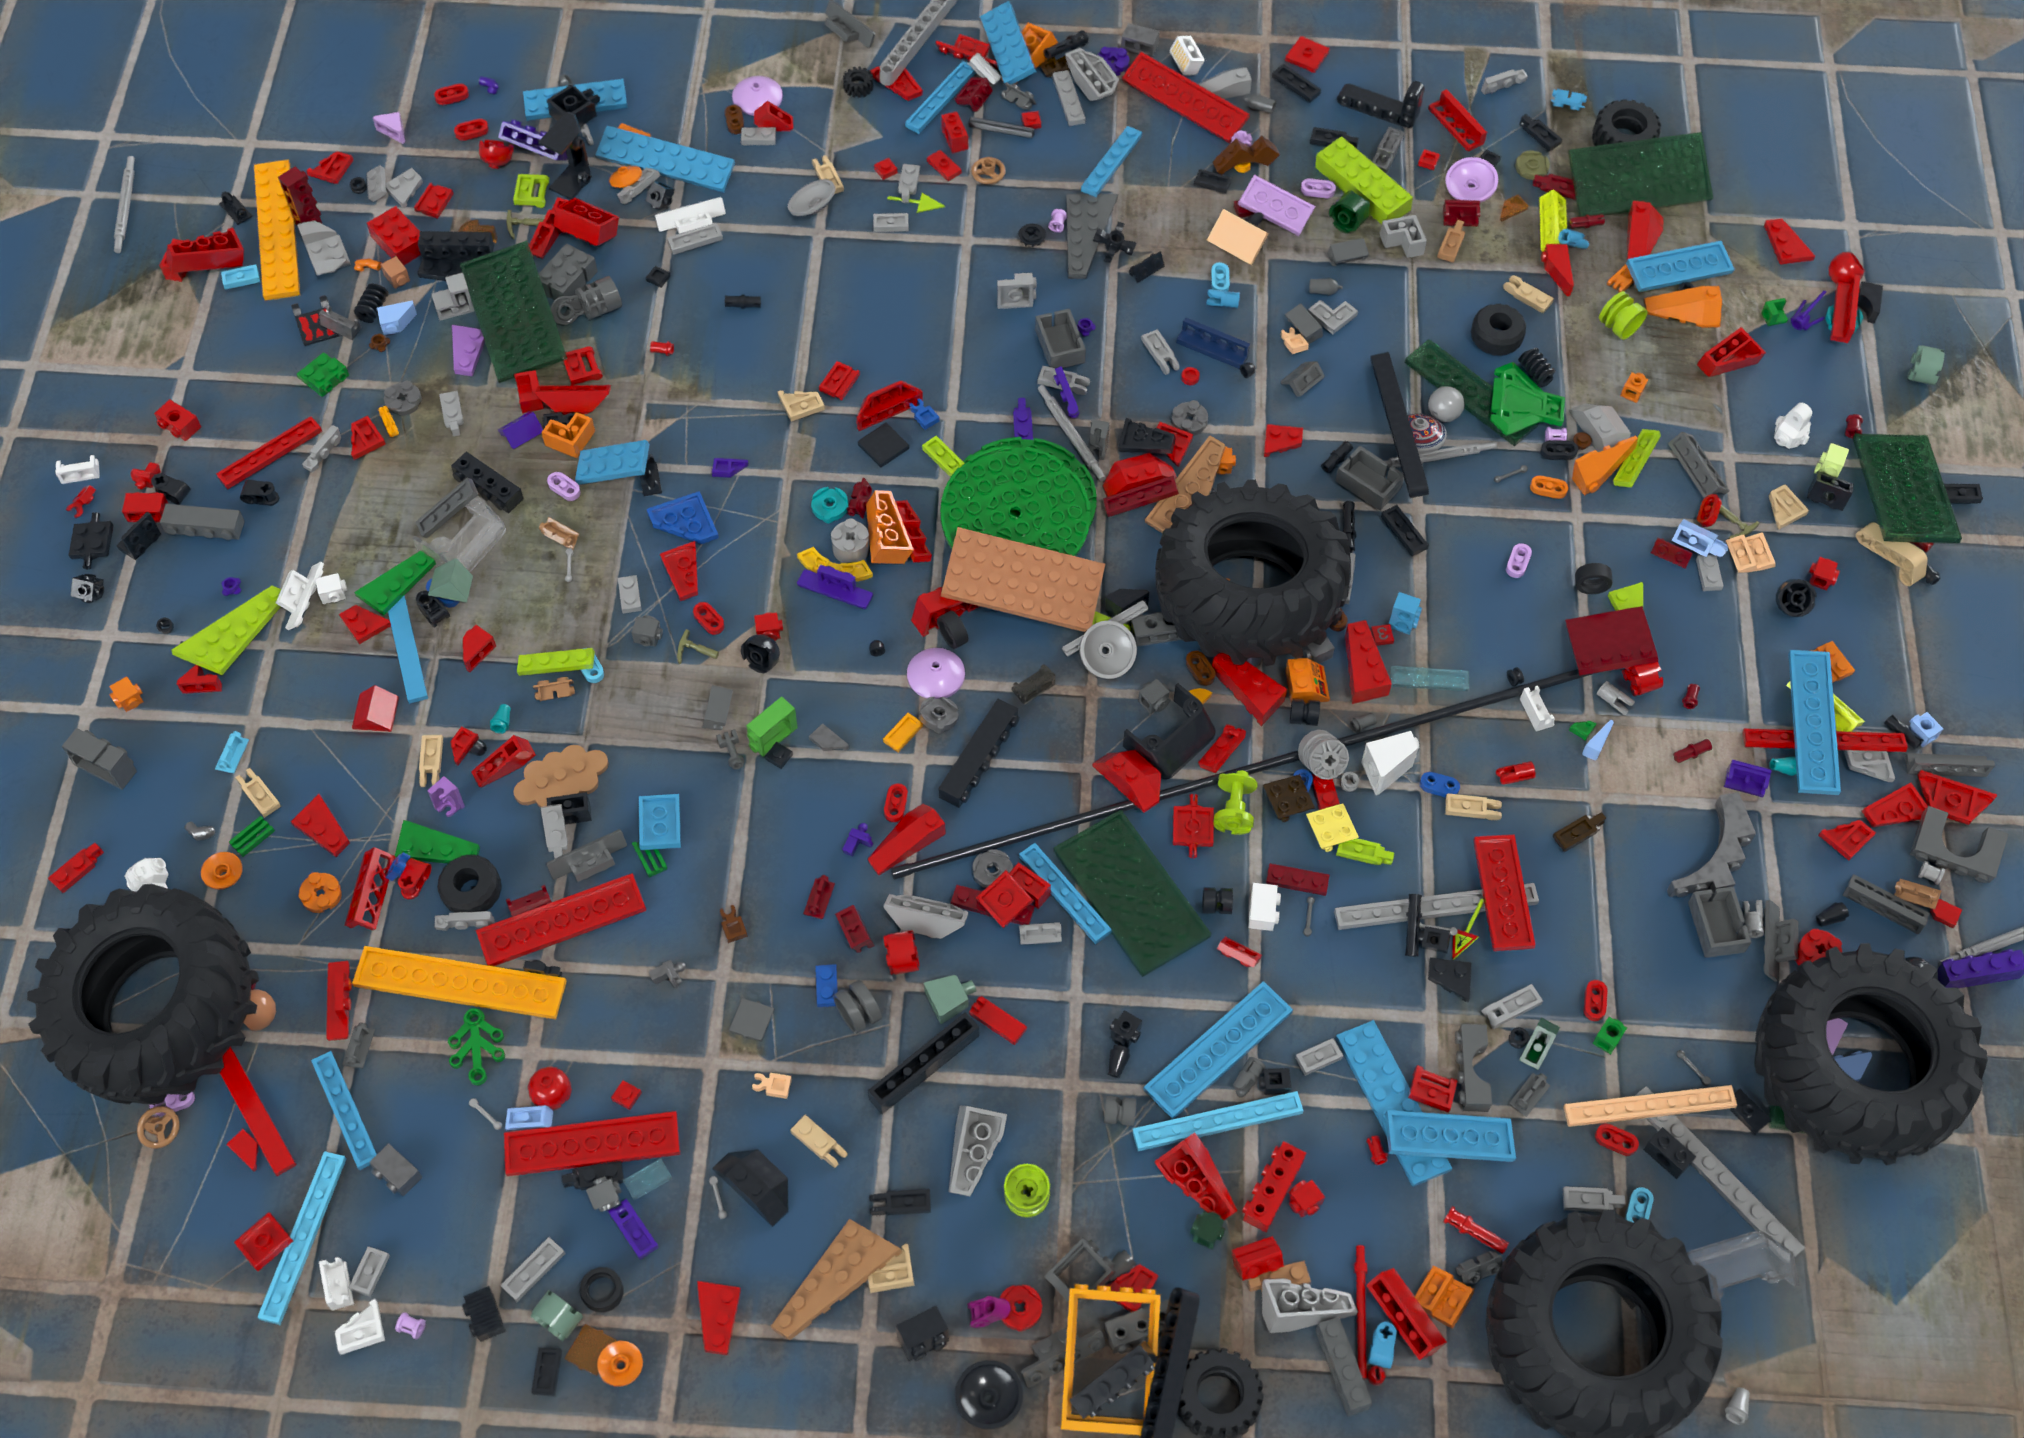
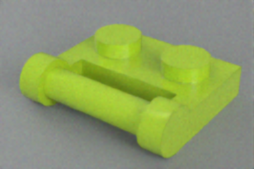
(525, 190)

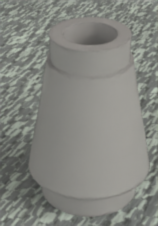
(1738, 1406)

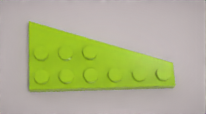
(226, 638)

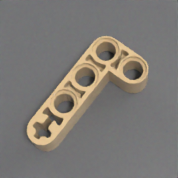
(1903, 554)

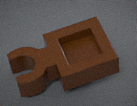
(733, 927)

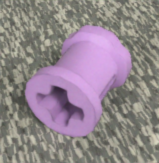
(1058, 219)
(1556, 434)
(410, 1325)

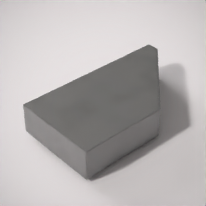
(827, 739)

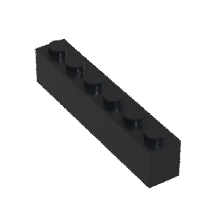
(978, 753)
(923, 1063)

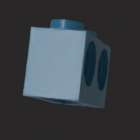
(1405, 613)

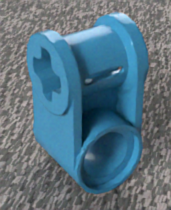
(1382, 1349)

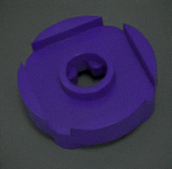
(1118, 55)

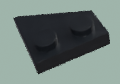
(1451, 975)

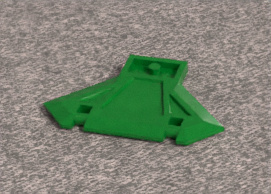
(1521, 402)

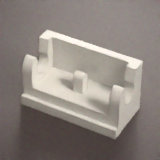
(78, 471)
(1536, 709)
(336, 1284)

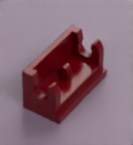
(1462, 210)
(529, 902)
(854, 928)

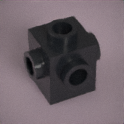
(660, 195)
(87, 587)
(1125, 1029)

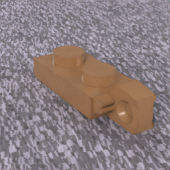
(1452, 242)
(1295, 1272)

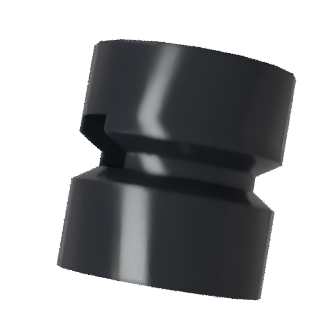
(1304, 712)
(1217, 900)

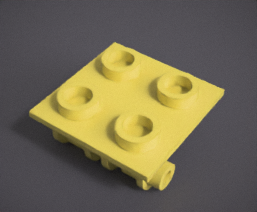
(1332, 826)

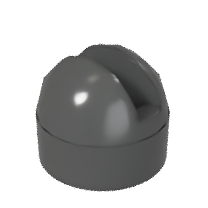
(564, 80)

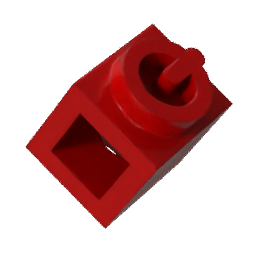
(1823, 573)
(768, 625)
(1305, 1198)

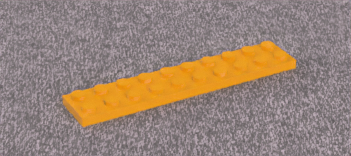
(276, 233)
(459, 982)

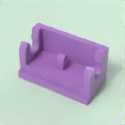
(445, 794)

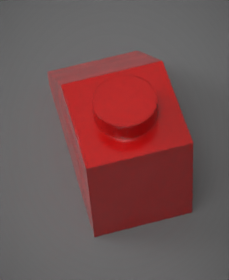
(772, 116)
(476, 646)

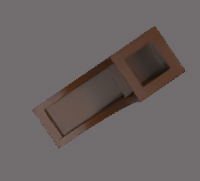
(1237, 153)

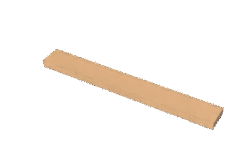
(1650, 1105)

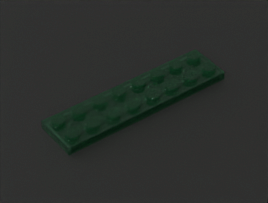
(1445, 370)

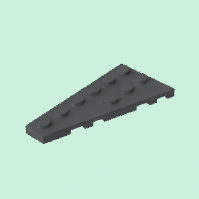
(1084, 216)

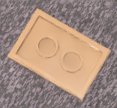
(1237, 236)

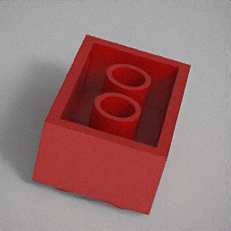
(586, 221)
(395, 235)

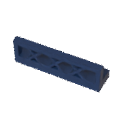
(1213, 346)

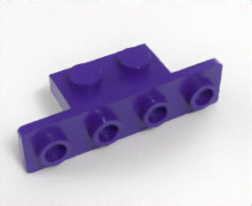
(835, 585)

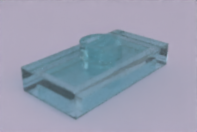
(647, 1179)

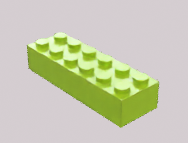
(1356, 173)

